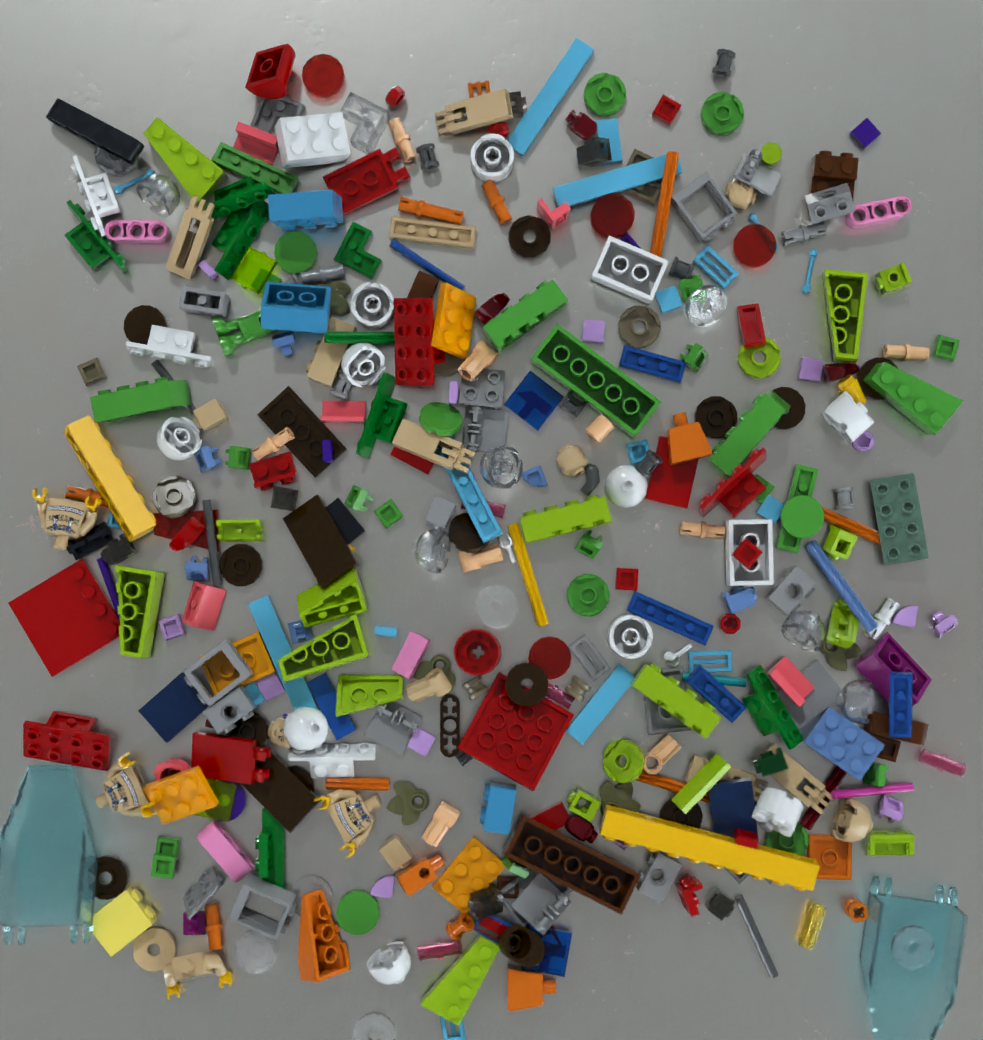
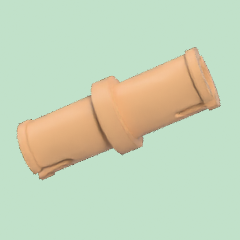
(402, 140)
(905, 352)
(273, 443)
(702, 530)

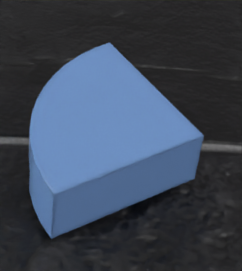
(535, 477)

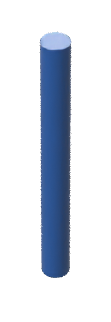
(425, 264)

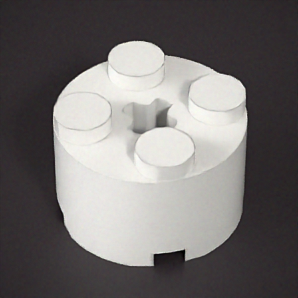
(480, 158)
(374, 293)
(847, 417)
(618, 631)
(777, 811)

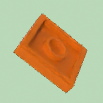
(832, 855)

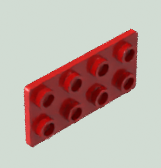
(413, 342)
(739, 489)
(68, 741)

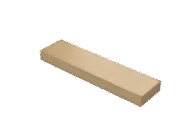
(432, 232)

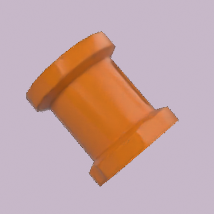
(859, 905)
(460, 926)

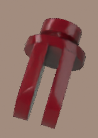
(581, 125)
(580, 828)

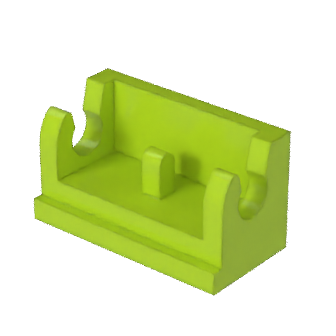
(240, 530)
(842, 625)
(889, 843)

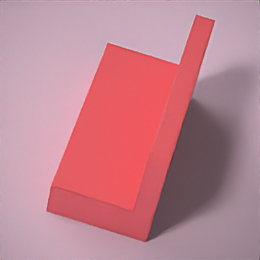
(256, 143)
(555, 217)
(343, 411)
(203, 606)
(790, 681)

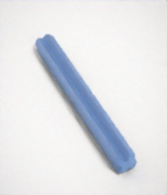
(841, 586)

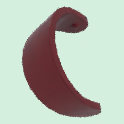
(491, 308)
(839, 370)

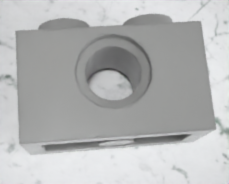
(830, 203)
(204, 301)
(439, 513)
(779, 597)
(218, 714)
(658, 888)

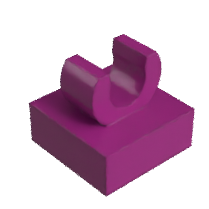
(195, 925)

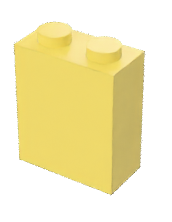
(122, 920)

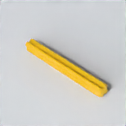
(528, 574)

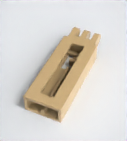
(480, 112)
(188, 244)
(423, 444)
(698, 762)
(794, 775)

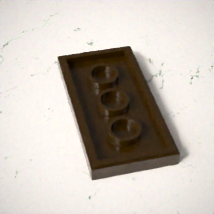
(308, 430)
(320, 541)
(283, 793)

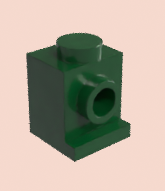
(770, 763)

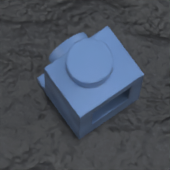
(740, 598)

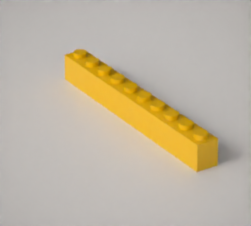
(708, 847)

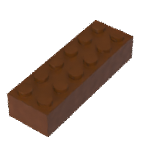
(571, 864)

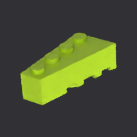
(188, 164)
(845, 308)
(566, 519)
(138, 609)
(327, 651)
(675, 700)
(459, 984)

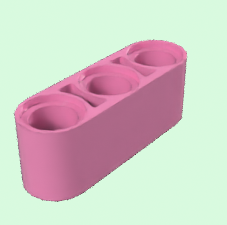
(887, 207)
(128, 228)
(225, 851)

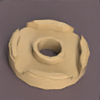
(145, 958)

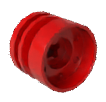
(468, 661)

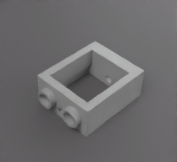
(704, 181)
(234, 657)
(256, 921)

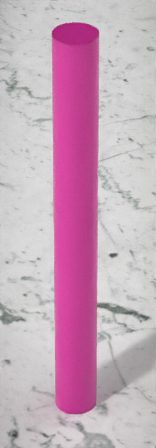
(873, 790)

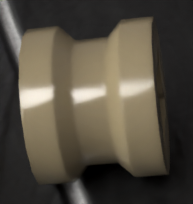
(475, 687)
(578, 688)

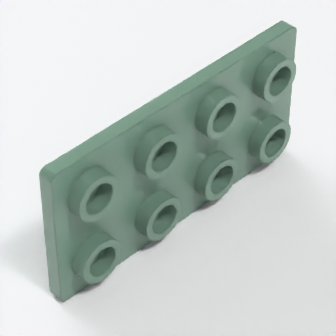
(899, 519)

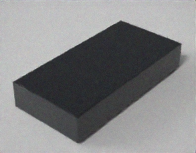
(345, 521)

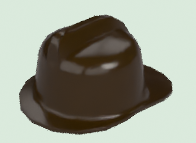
(521, 945)

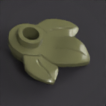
(338, 303)
(838, 655)
(426, 666)
(618, 796)
(404, 802)

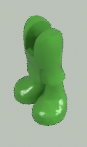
(249, 328)

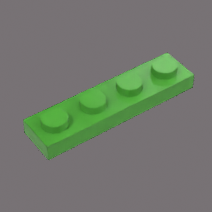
(247, 165)
(802, 484)

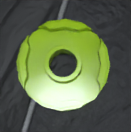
(760, 370)
(634, 758)

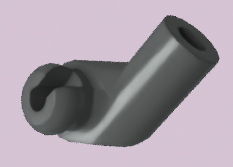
(593, 479)

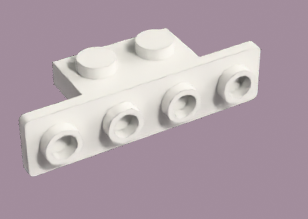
(99, 195)
(172, 345)
(334, 759)

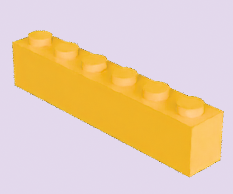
(110, 478)

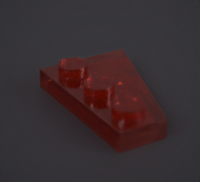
(170, 527)

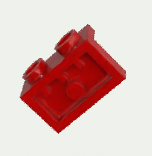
(273, 470)
(685, 889)

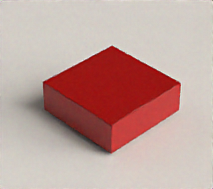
(666, 109)
(746, 553)
(626, 579)
(746, 838)

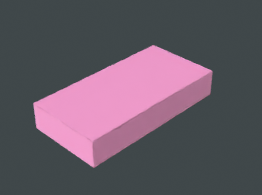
(411, 655)

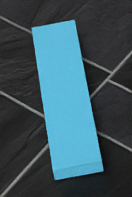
(600, 704)

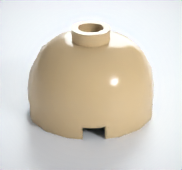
(851, 820)

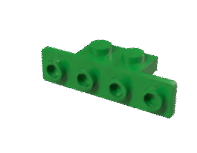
(239, 196)
(237, 236)
(89, 243)
(383, 417)
(769, 709)
(271, 850)

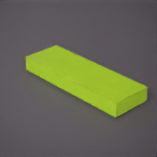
(701, 783)

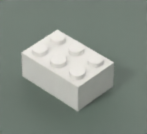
(312, 140)
(629, 270)
(761, 535)

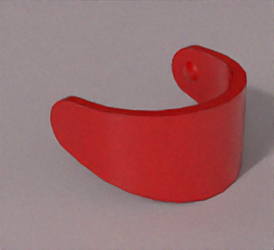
(187, 535)

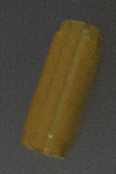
(812, 926)

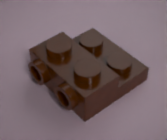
(832, 171)

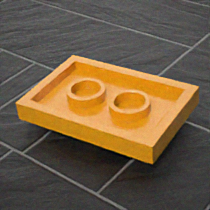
(453, 320)
(221, 671)
(180, 795)
(468, 873)

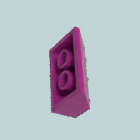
(888, 657)

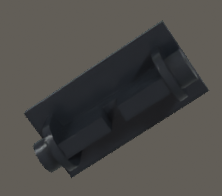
(95, 539)

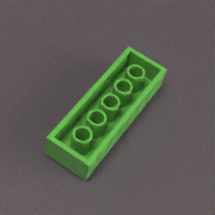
(595, 380)

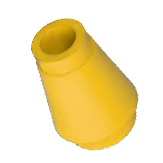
(852, 386)

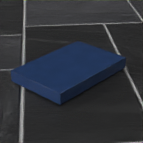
(173, 708)
(732, 806)

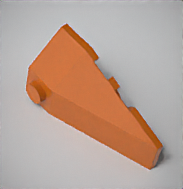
(320, 946)

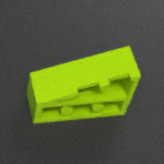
(336, 601)

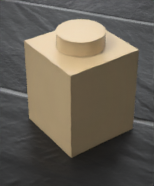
(210, 415)
(396, 853)

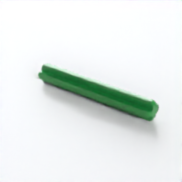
(359, 337)

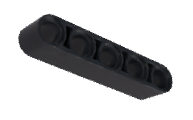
(95, 131)

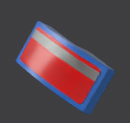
(491, 927)

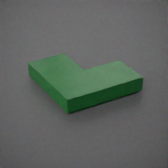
(352, 253)

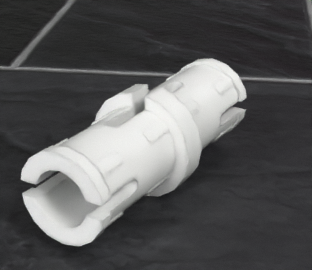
(883, 617)

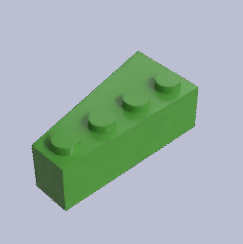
(525, 315)
(914, 398)
(140, 400)
(749, 432)

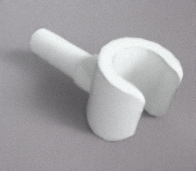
(507, 545)
(674, 659)

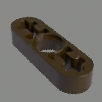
(444, 709)

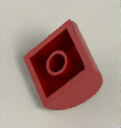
(271, 72)

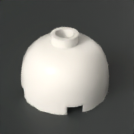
(363, 364)
(178, 438)
(625, 486)
(306, 728)
(390, 965)

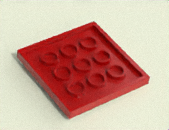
(67, 617)
(515, 737)

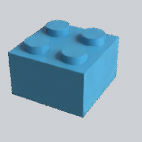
(499, 807)

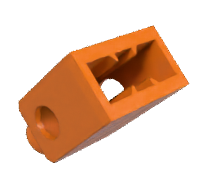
(686, 441)
(410, 878)
(527, 988)

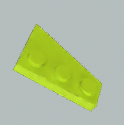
(366, 691)

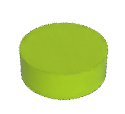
(771, 153)

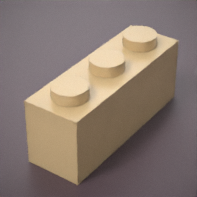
(329, 355)

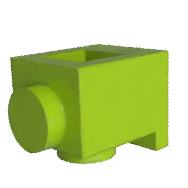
(901, 277)
(839, 543)
(587, 811)

